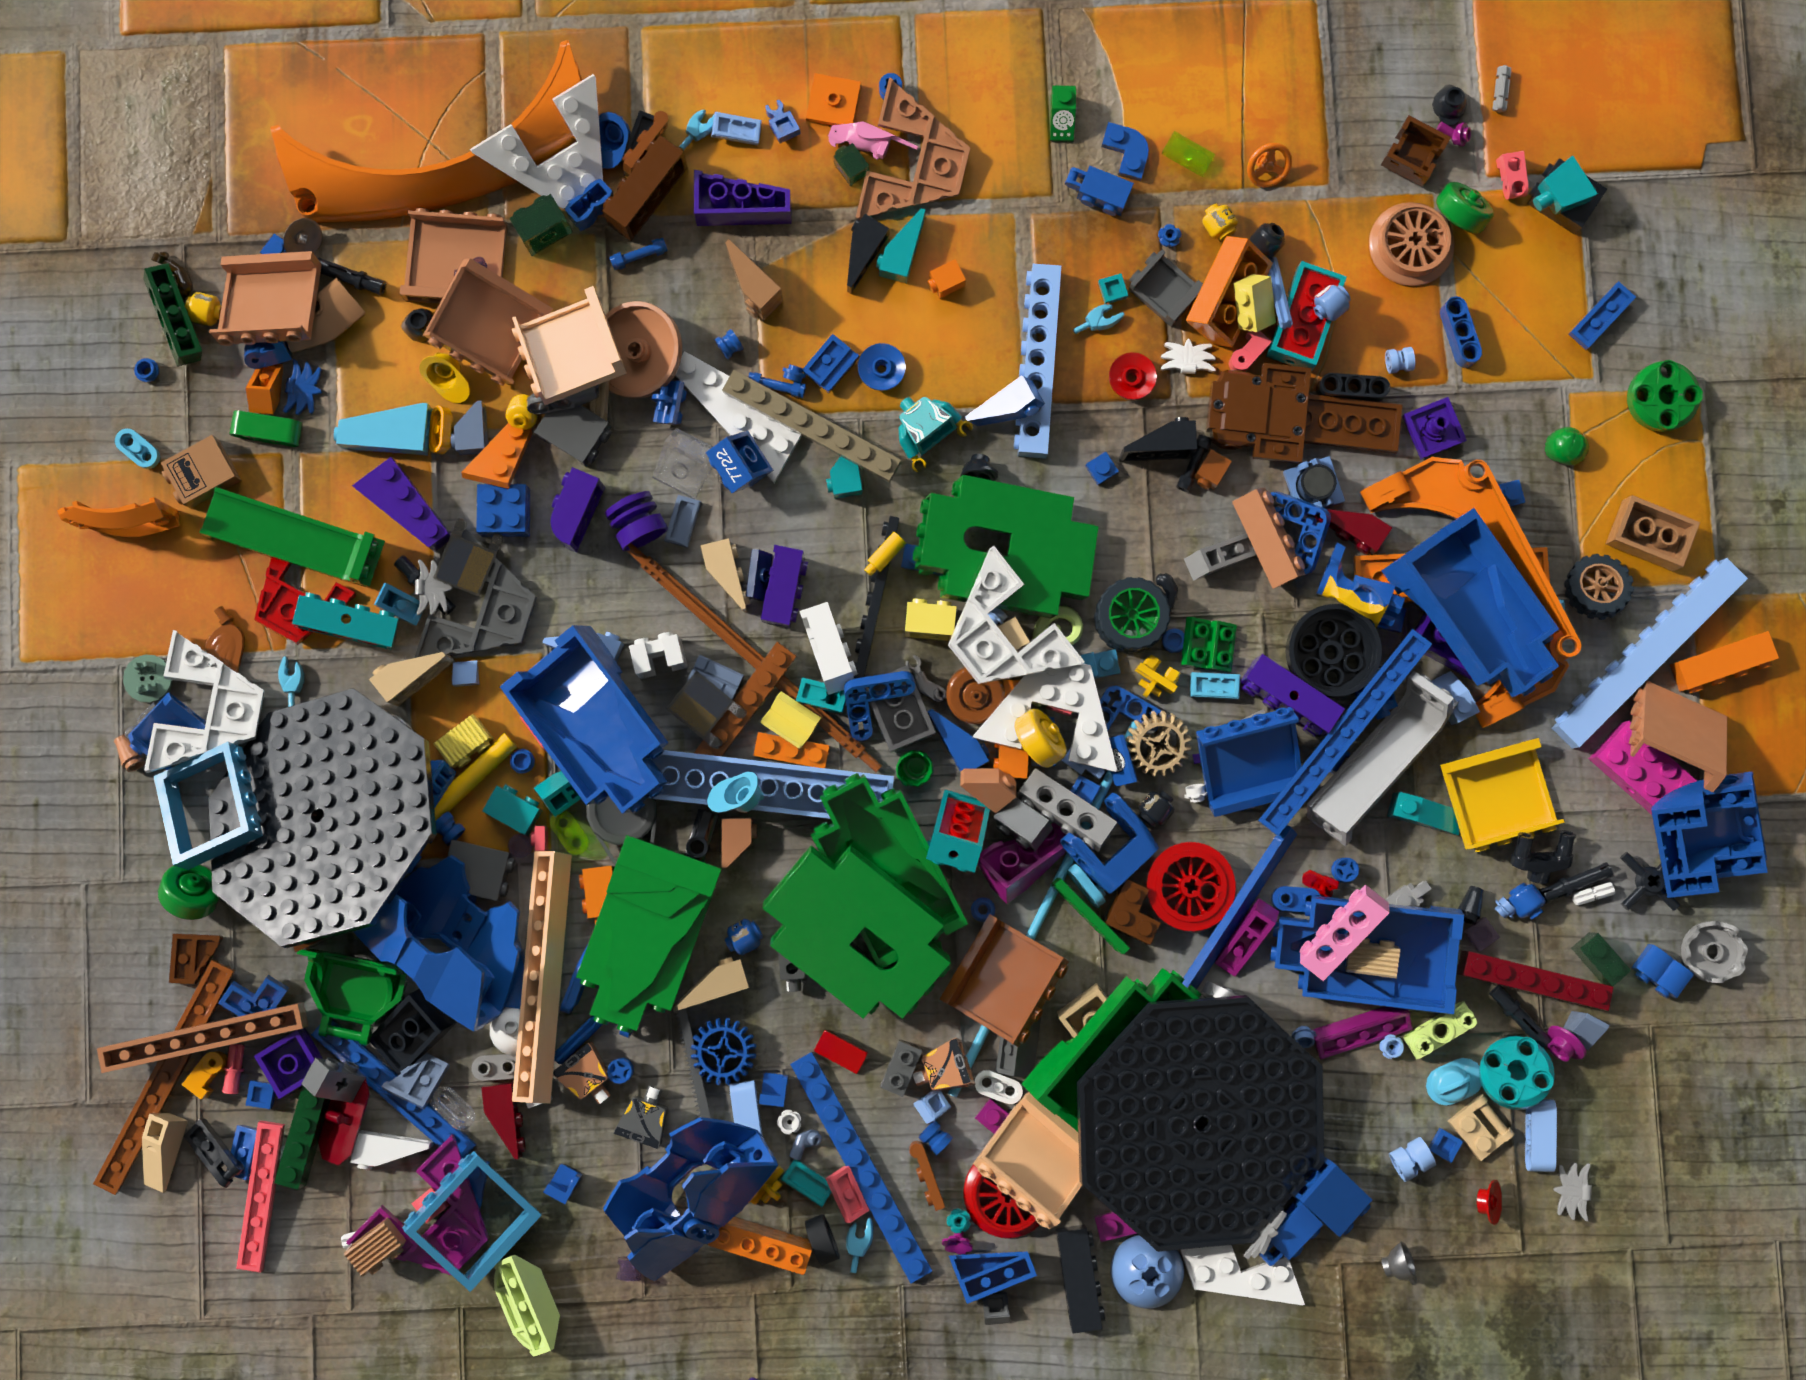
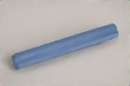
(1279, 296)

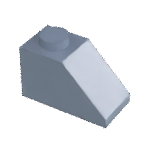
(471, 431)
(1585, 1028)

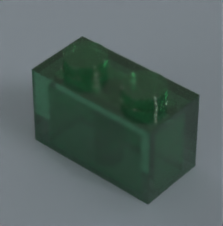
(1601, 959)

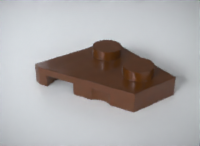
(191, 956)

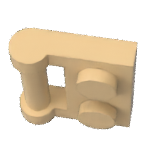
(1475, 1133)

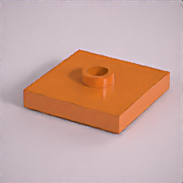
(833, 100)

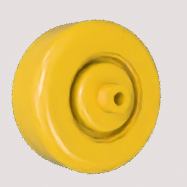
(1040, 738)

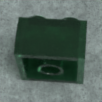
(540, 224)

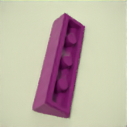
(1361, 1030)

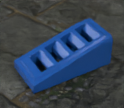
(443, 775)

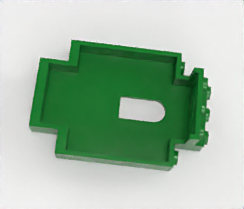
(1044, 549)
(830, 905)

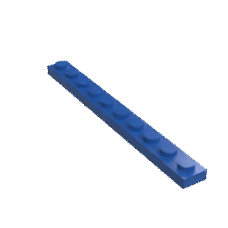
(1345, 732)
(865, 1173)

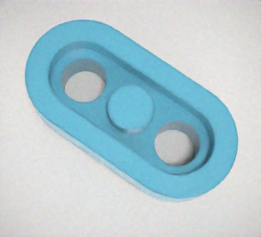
(138, 450)
(1092, 892)

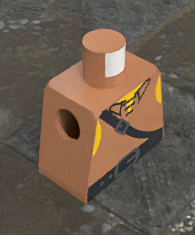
(945, 1067)
(584, 1074)

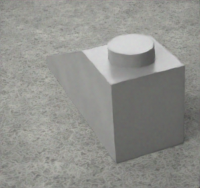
(1219, 556)

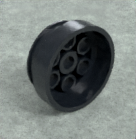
(1342, 620)

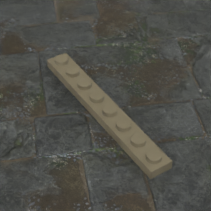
(811, 426)

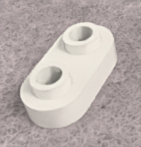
(998, 1086)

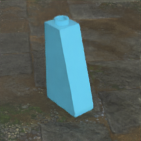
(391, 430)

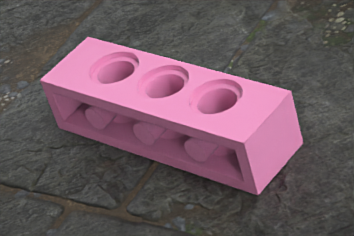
(1325, 962)

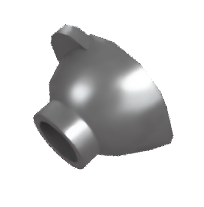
(1400, 1264)

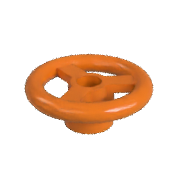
(1265, 160)

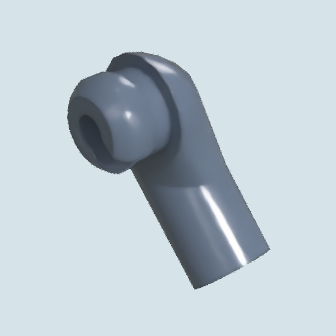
(803, 1141)

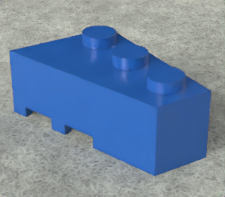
(991, 1272)

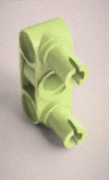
(1423, 1038)

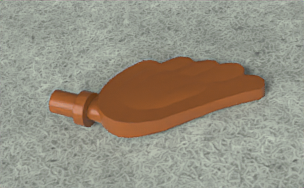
(227, 641)

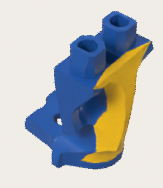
(1364, 595)

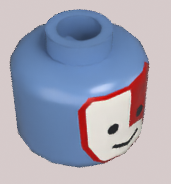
(1331, 302)

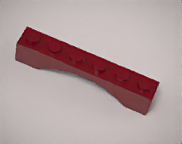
(1535, 980)

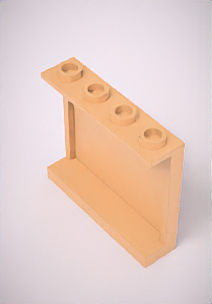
(569, 349)
(1034, 1160)

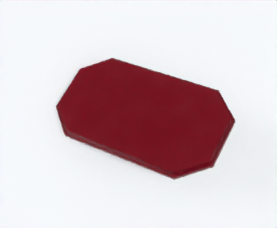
(342, 1127)

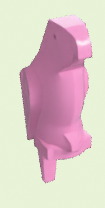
(865, 138)

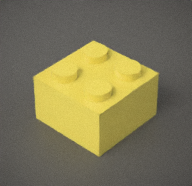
(930, 620)

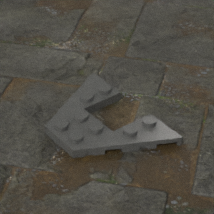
(499, 624)

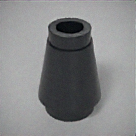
(1472, 904)

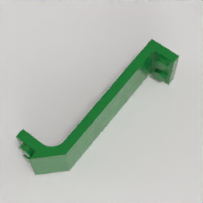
(292, 537)

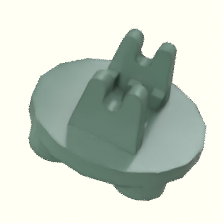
(149, 689)

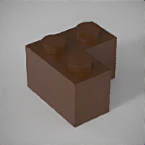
(1125, 913)

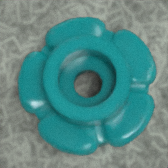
(965, 1220)

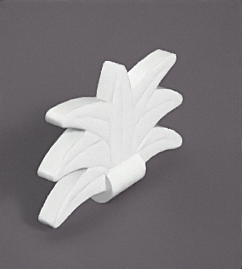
(1188, 358)

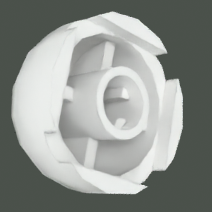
(505, 1031)

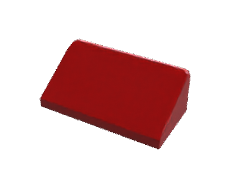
(840, 1051)

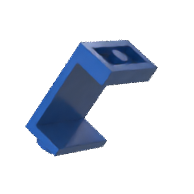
(168, 712)

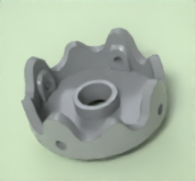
(1730, 949)

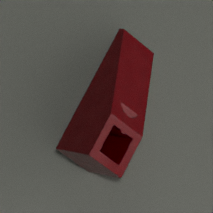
(1360, 528)
(504, 1116)

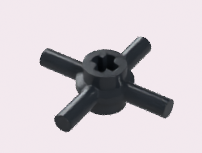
(1642, 883)

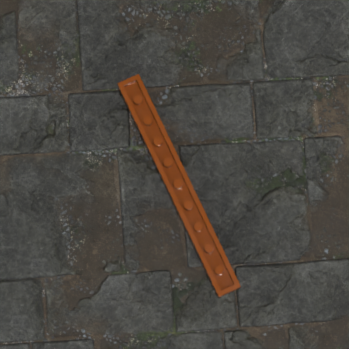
(161, 1081)

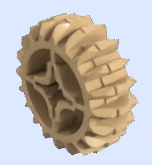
(1162, 734)

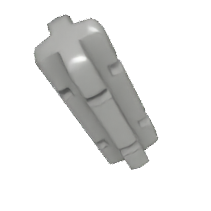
(1501, 89)

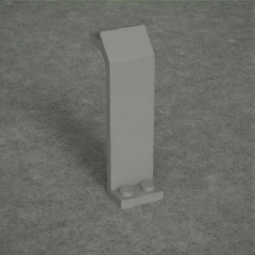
(1381, 758)

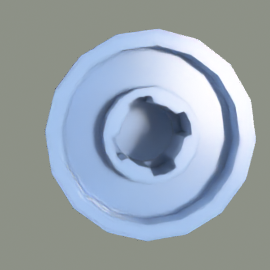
(1412, 1159)

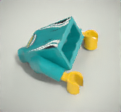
(926, 425)

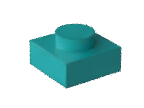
(1113, 288)

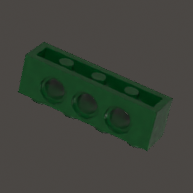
(172, 314)

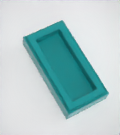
(807, 1182)

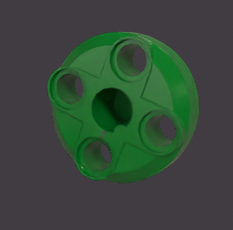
(1664, 396)

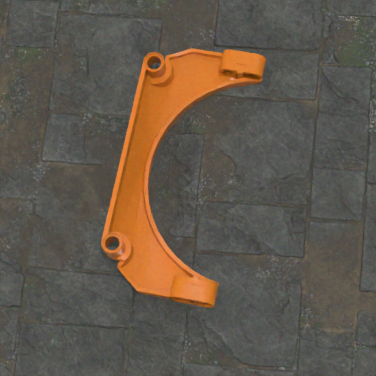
(1450, 489)

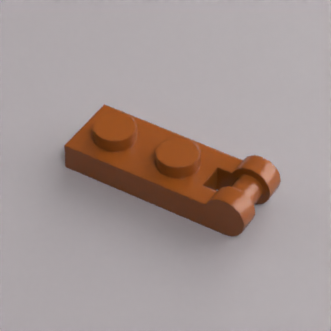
(658, 128)
(926, 1174)

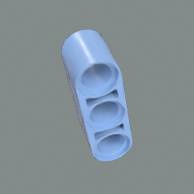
(745, 1104)
(1541, 1137)

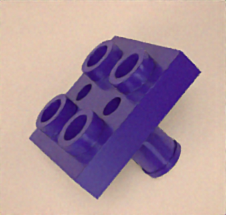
(1442, 425)

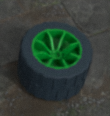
(1132, 615)

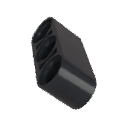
(1363, 382)

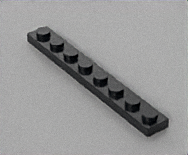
(873, 600)

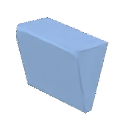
(465, 673)
(932, 1106)

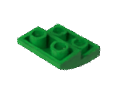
(1208, 644)

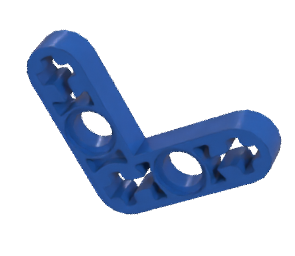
(1309, 526)
(862, 697)
(1123, 706)

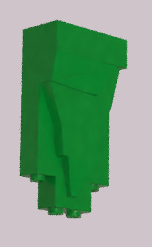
(892, 841)
(645, 932)
(1057, 1074)

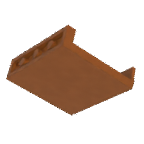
(1005, 981)

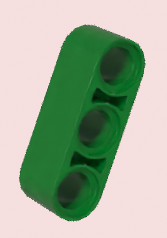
(266, 428)

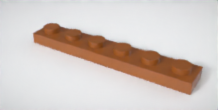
(750, 698)

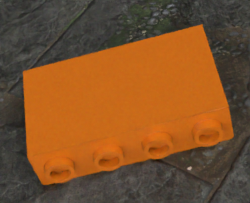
(764, 1245)

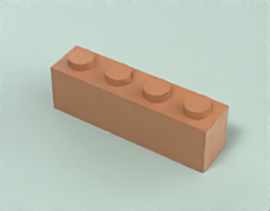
(1269, 537)

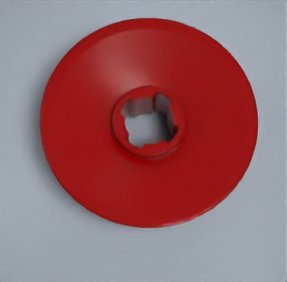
(1490, 1201)

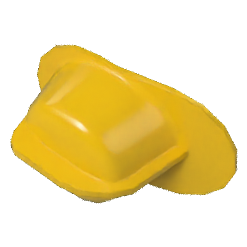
(445, 377)

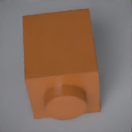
(1212, 470)

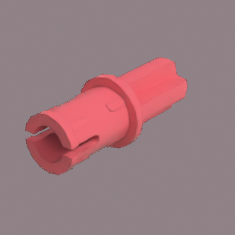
(233, 1069)

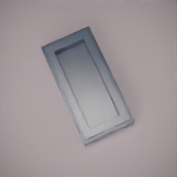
(682, 521)

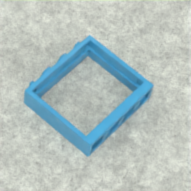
(174, 816)
(498, 1248)

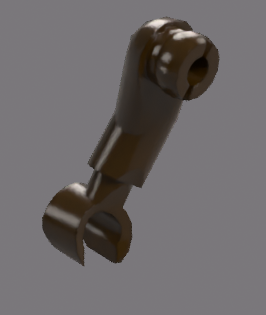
(181, 275)

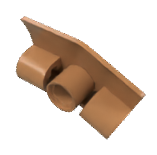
(336, 315)

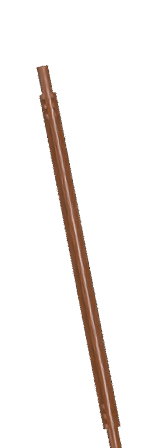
(747, 652)

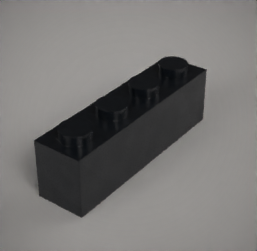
(1079, 1279)

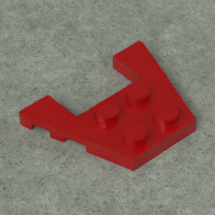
(279, 602)

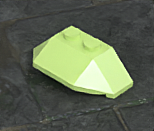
(527, 1304)

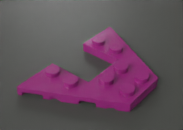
(456, 1232)

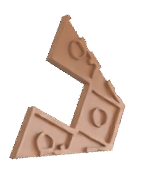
(939, 163)

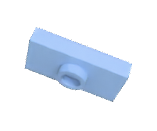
(736, 128)

